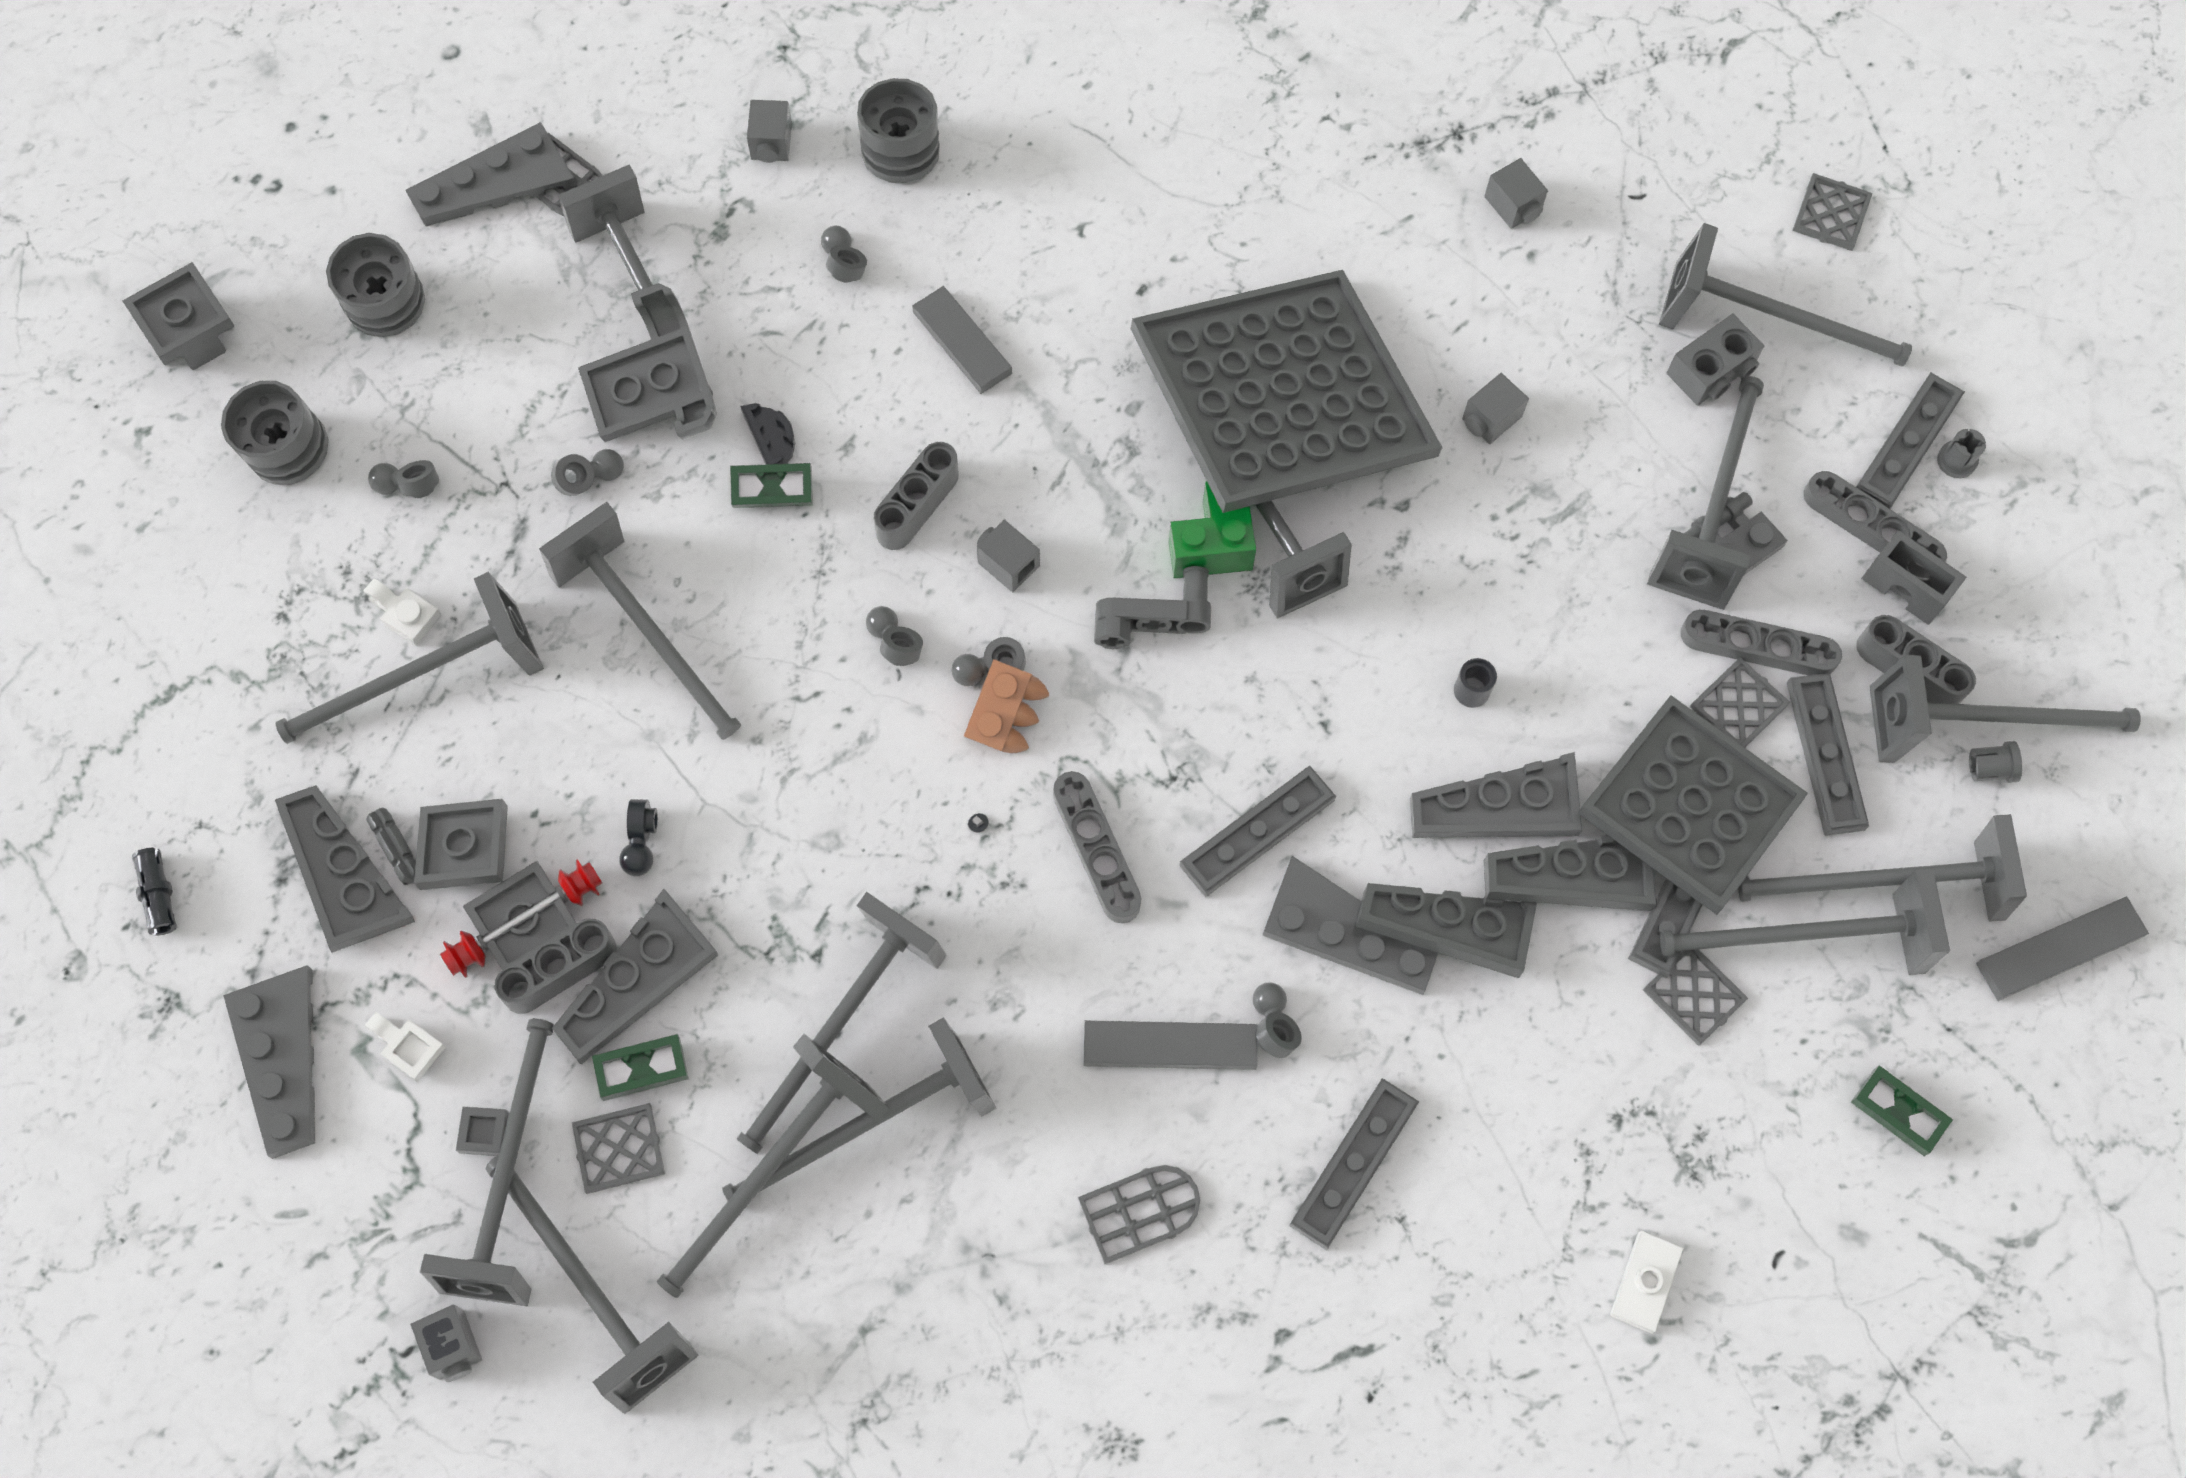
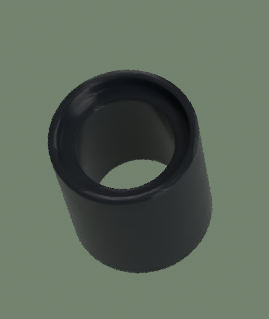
(1481, 670)

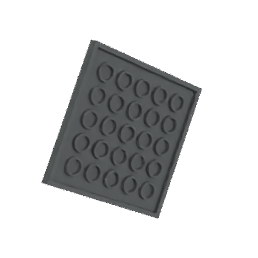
(1284, 390)

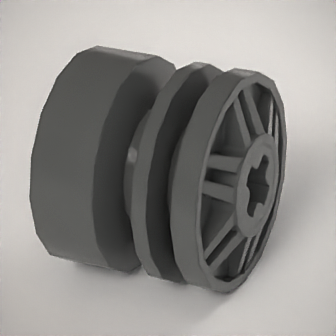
(898, 130)
(375, 284)
(274, 432)

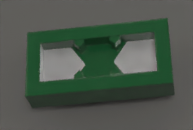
(771, 485)
(640, 1067)
(1902, 1111)

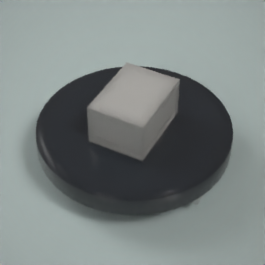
(978, 822)

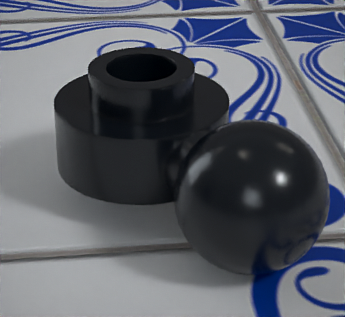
(642, 820)

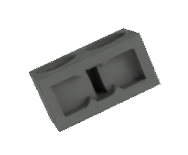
(1712, 356)

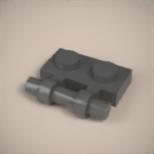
(1753, 536)

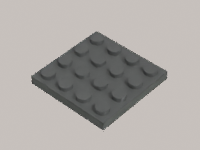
(1693, 804)

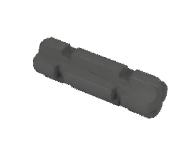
(393, 844)

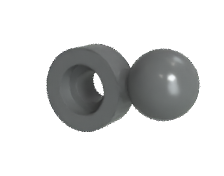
(844, 261)
(605, 465)
(413, 479)
(898, 644)
(969, 669)
(1277, 1031)

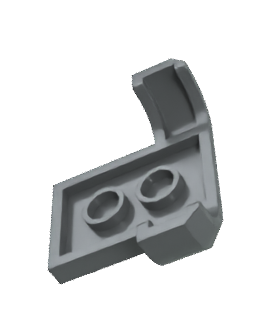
(653, 377)

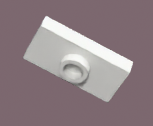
(1646, 1282)

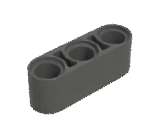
(915, 512)
(1936, 662)
(533, 966)

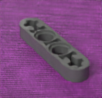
(1878, 517)
(1761, 637)
(1100, 845)

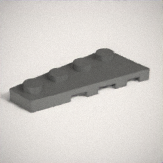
(505, 171)
(1514, 803)
(1572, 874)
(340, 878)
(1322, 921)
(1465, 928)
(646, 968)
(277, 1056)

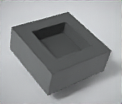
(481, 1131)

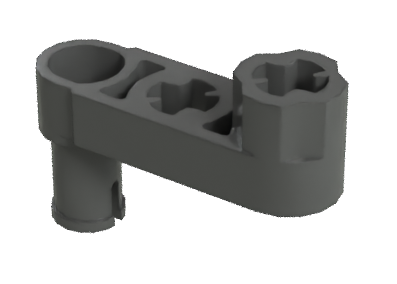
(1120, 616)

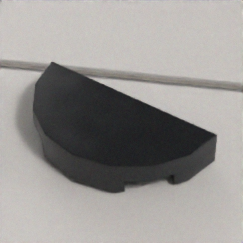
(770, 432)

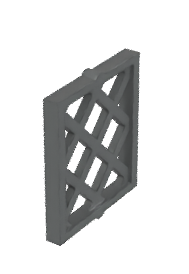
(1824, 234)
(1761, 683)
(1719, 1018)
(625, 1178)

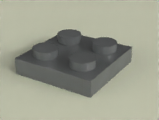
(461, 844)

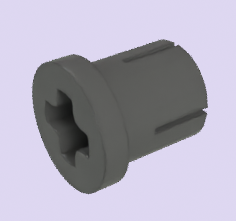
(1962, 454)
(1996, 762)

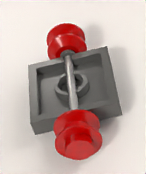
(519, 916)

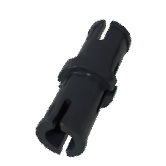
(154, 891)

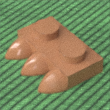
(1002, 707)

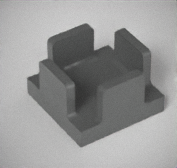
(181, 317)

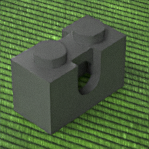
(1924, 597)

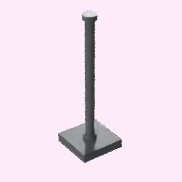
(603, 206)
(1692, 276)
(584, 547)
(1698, 565)
(1305, 573)
(504, 626)
(1904, 714)
(1996, 866)
(1916, 918)
(898, 936)
(955, 1072)
(835, 1083)
(478, 1276)
(644, 1364)

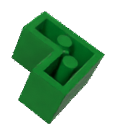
(1216, 542)

